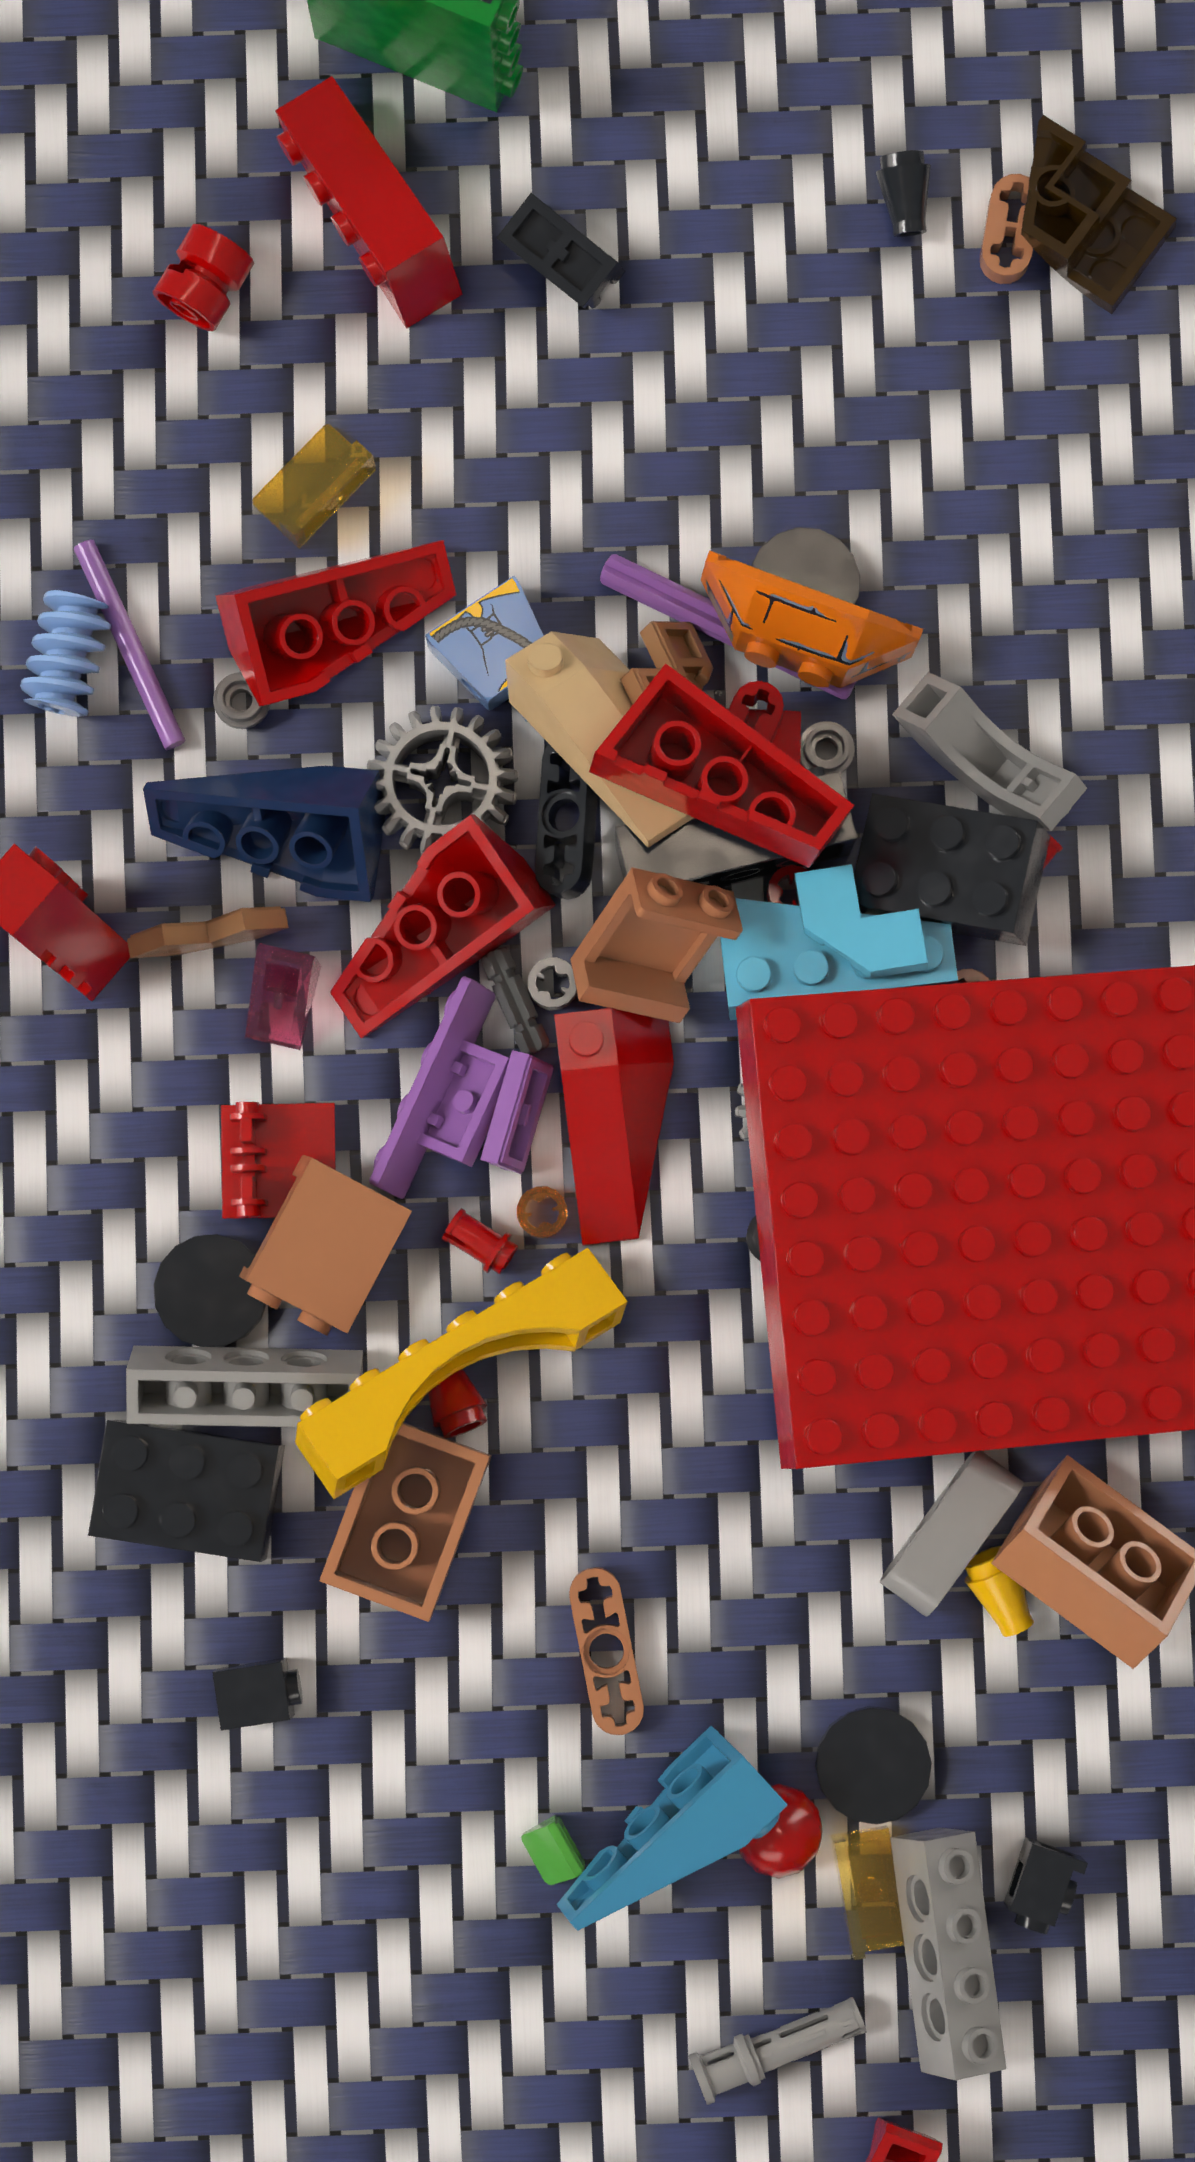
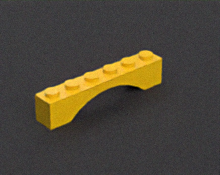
(556, 1311)

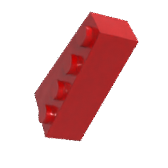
(369, 201)
(720, 770)
(49, 918)

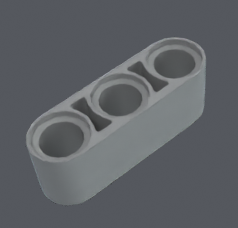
(951, 1532)

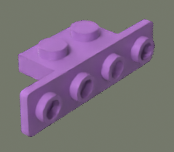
(450, 1096)

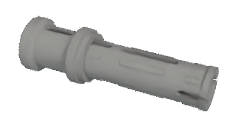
(752, 2057)

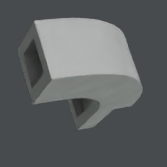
(983, 756)

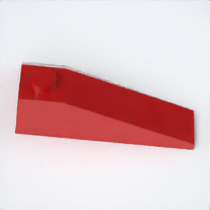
(315, 624)
(452, 911)
(615, 1100)

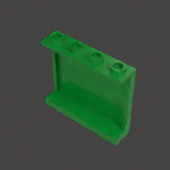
(444, 43)

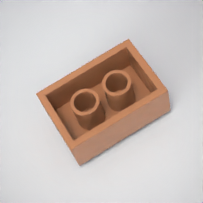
(407, 1523)
(1099, 1562)

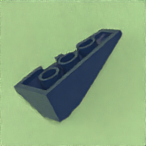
(291, 822)

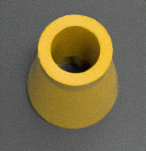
(998, 1593)

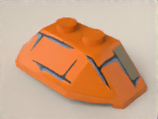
(802, 627)

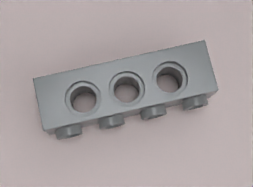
(234, 1384)
(948, 1953)

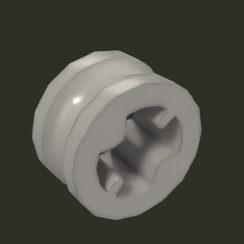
(543, 998)

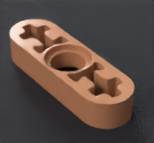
(629, 1690)

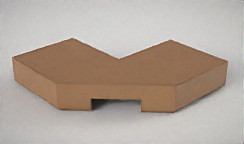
(670, 644)
(225, 930)

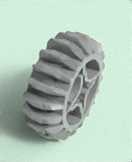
(416, 773)

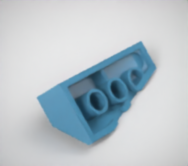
(705, 1812)

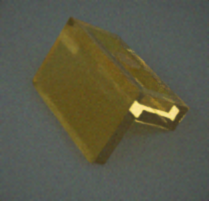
(314, 484)
(868, 1889)

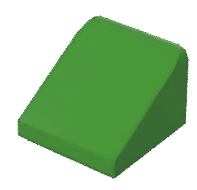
(553, 1851)

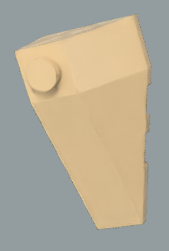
(574, 700)

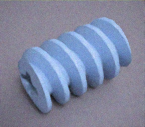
(64, 652)

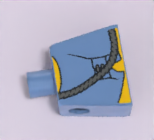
(483, 637)

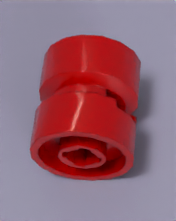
(206, 273)

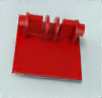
(263, 1149)

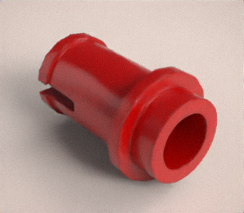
(480, 1242)

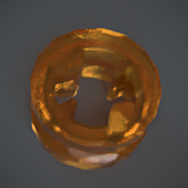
(538, 1195)

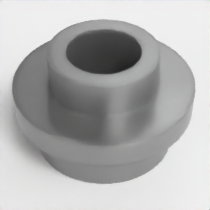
(223, 697)
(832, 733)

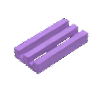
(517, 1112)

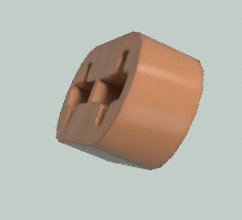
(997, 227)

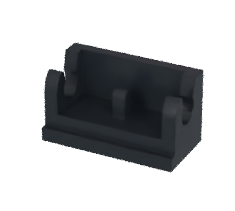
(560, 252)

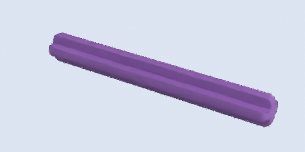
(677, 603)

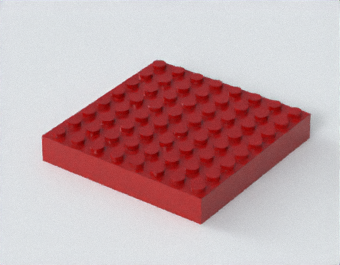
(975, 1212)

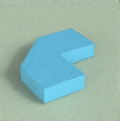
(872, 944)

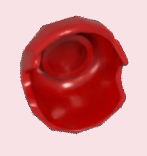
(791, 1841)

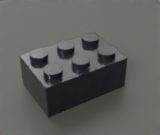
(952, 866)
(186, 1490)

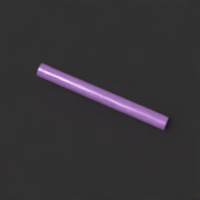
(129, 645)

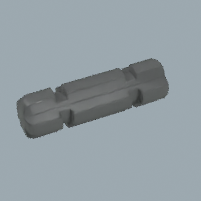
(515, 1001)

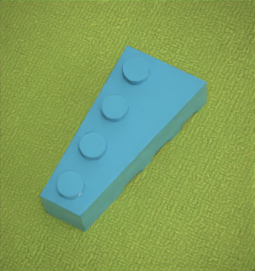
(780, 960)

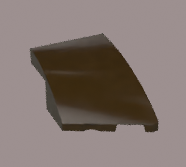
(1089, 218)

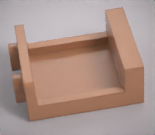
(652, 943)
(325, 1247)

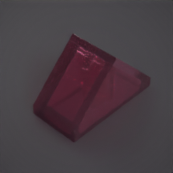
(281, 996)

